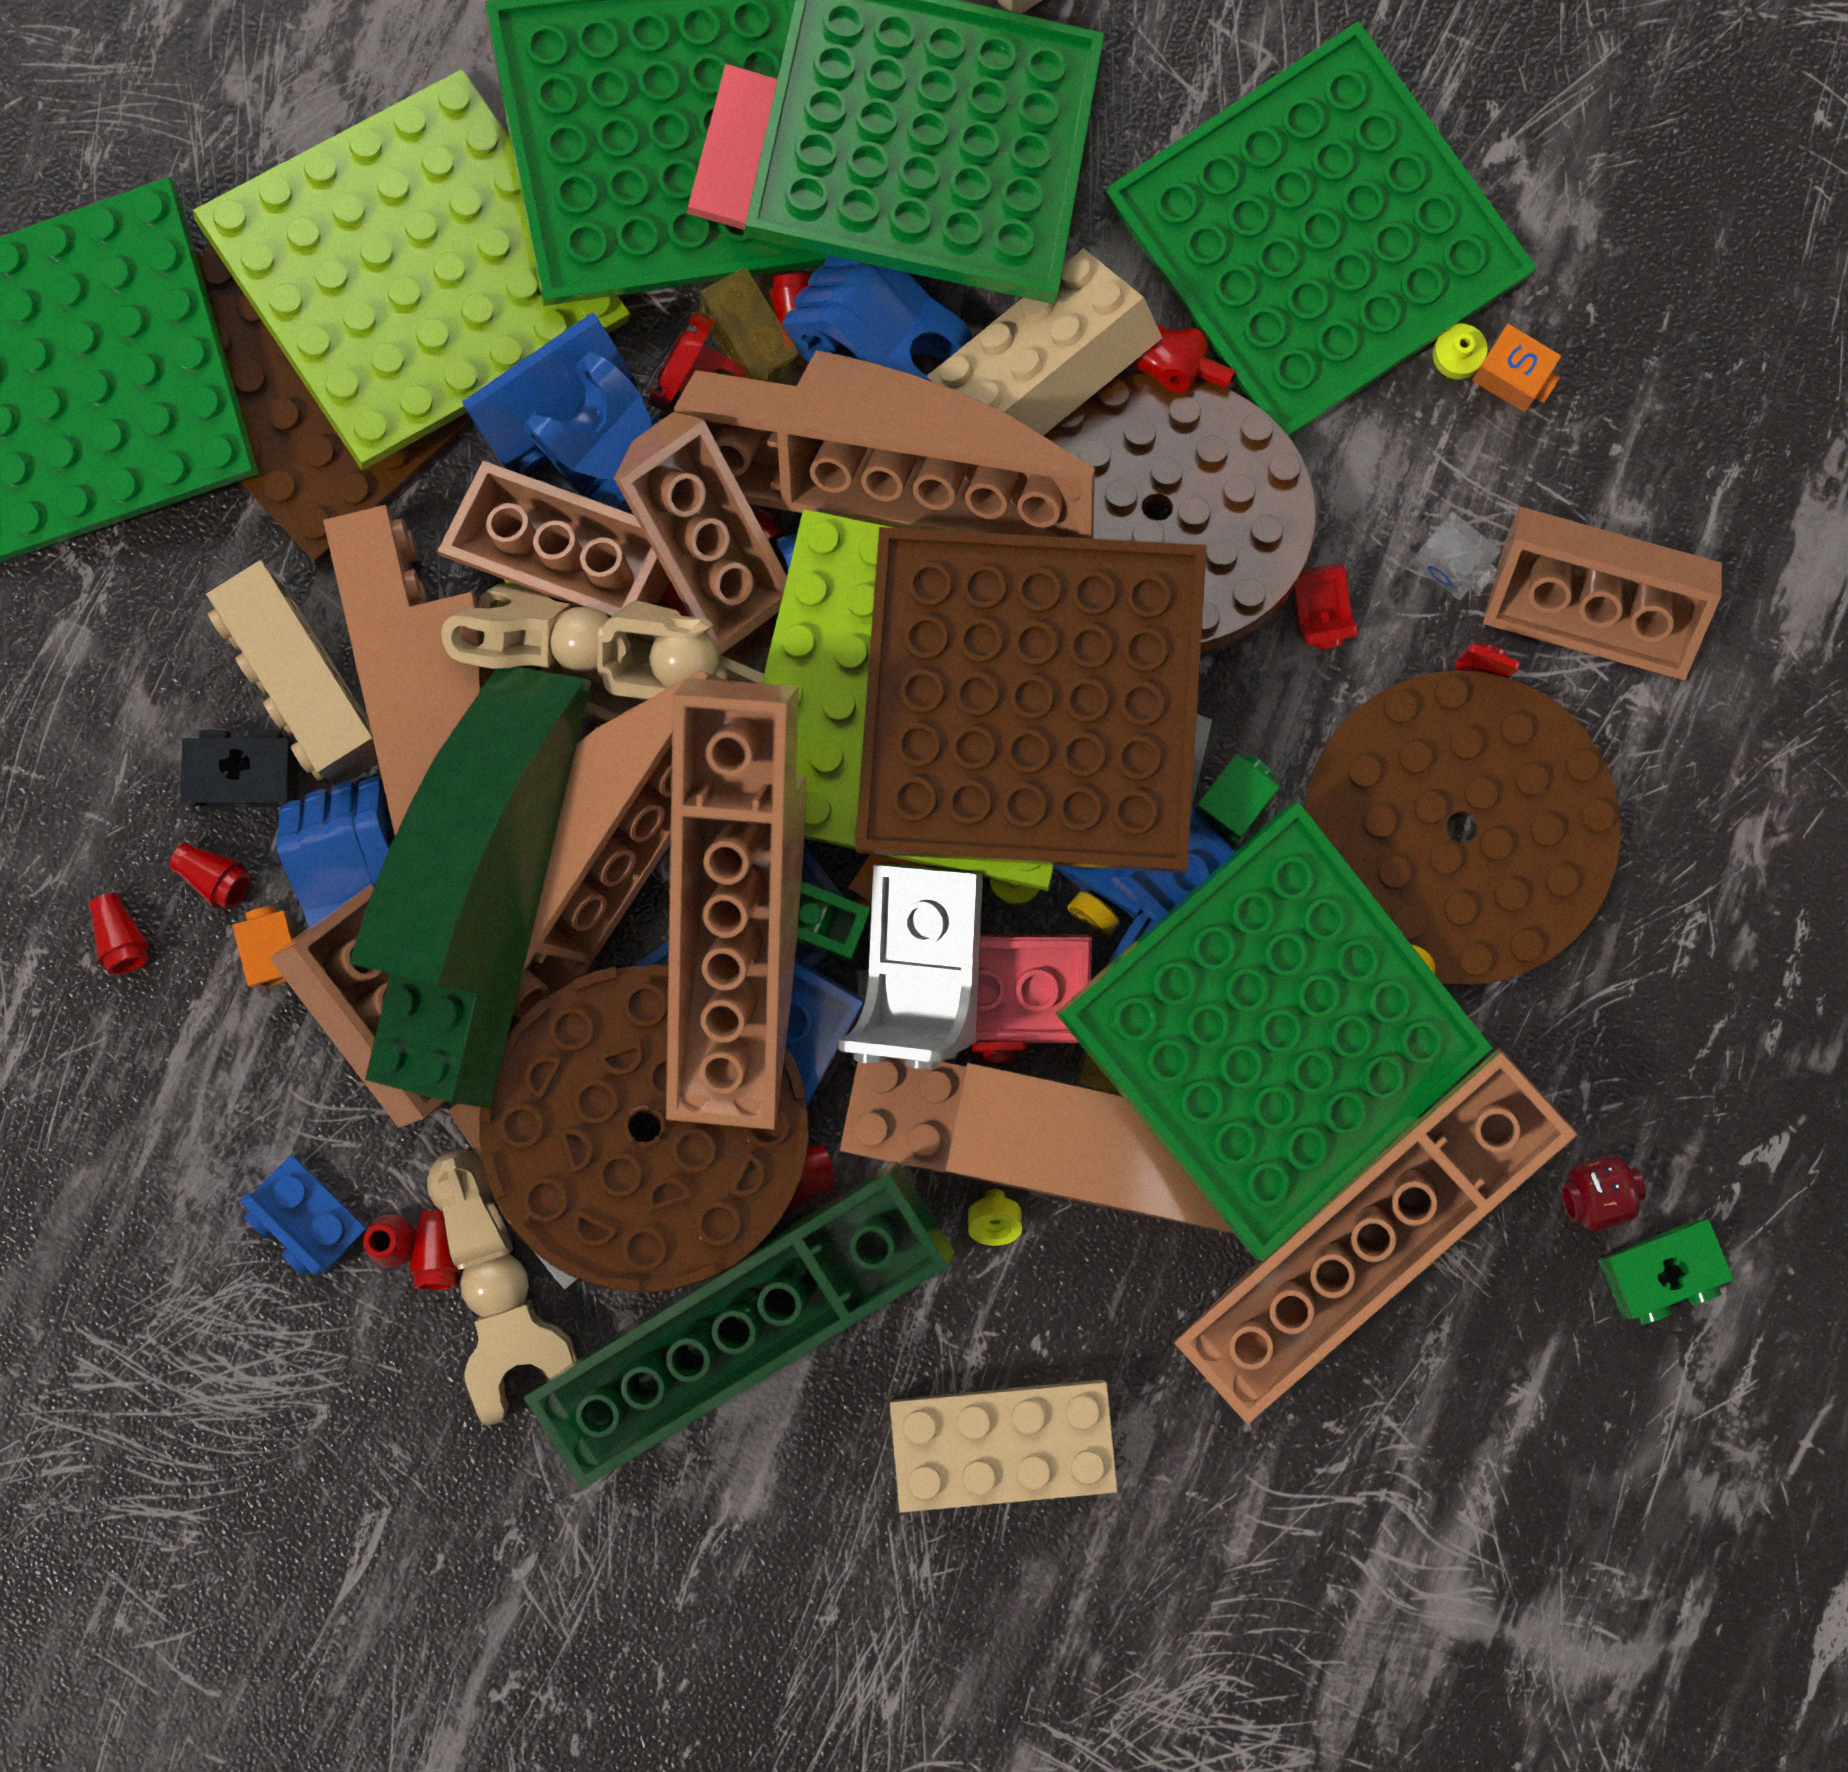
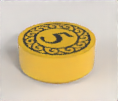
(1094, 915)

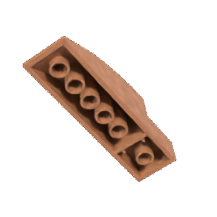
(890, 452)
(404, 672)
(604, 844)
(732, 899)
(1019, 1137)
(1375, 1235)

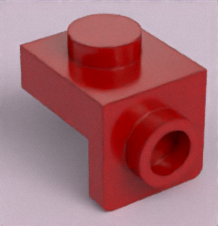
(1323, 606)

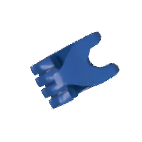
(872, 317)
(595, 440)
(334, 843)

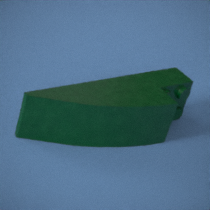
(467, 886)
(740, 1325)

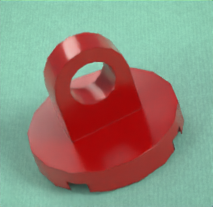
(686, 357)

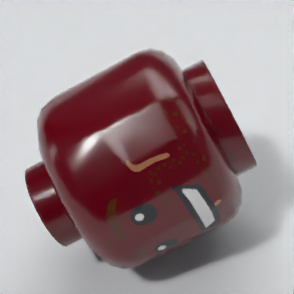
(1602, 1193)

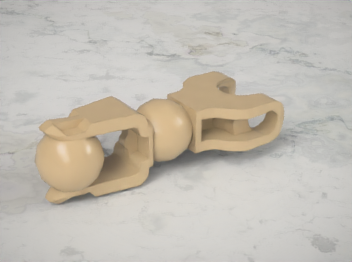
(582, 639)
(492, 1285)

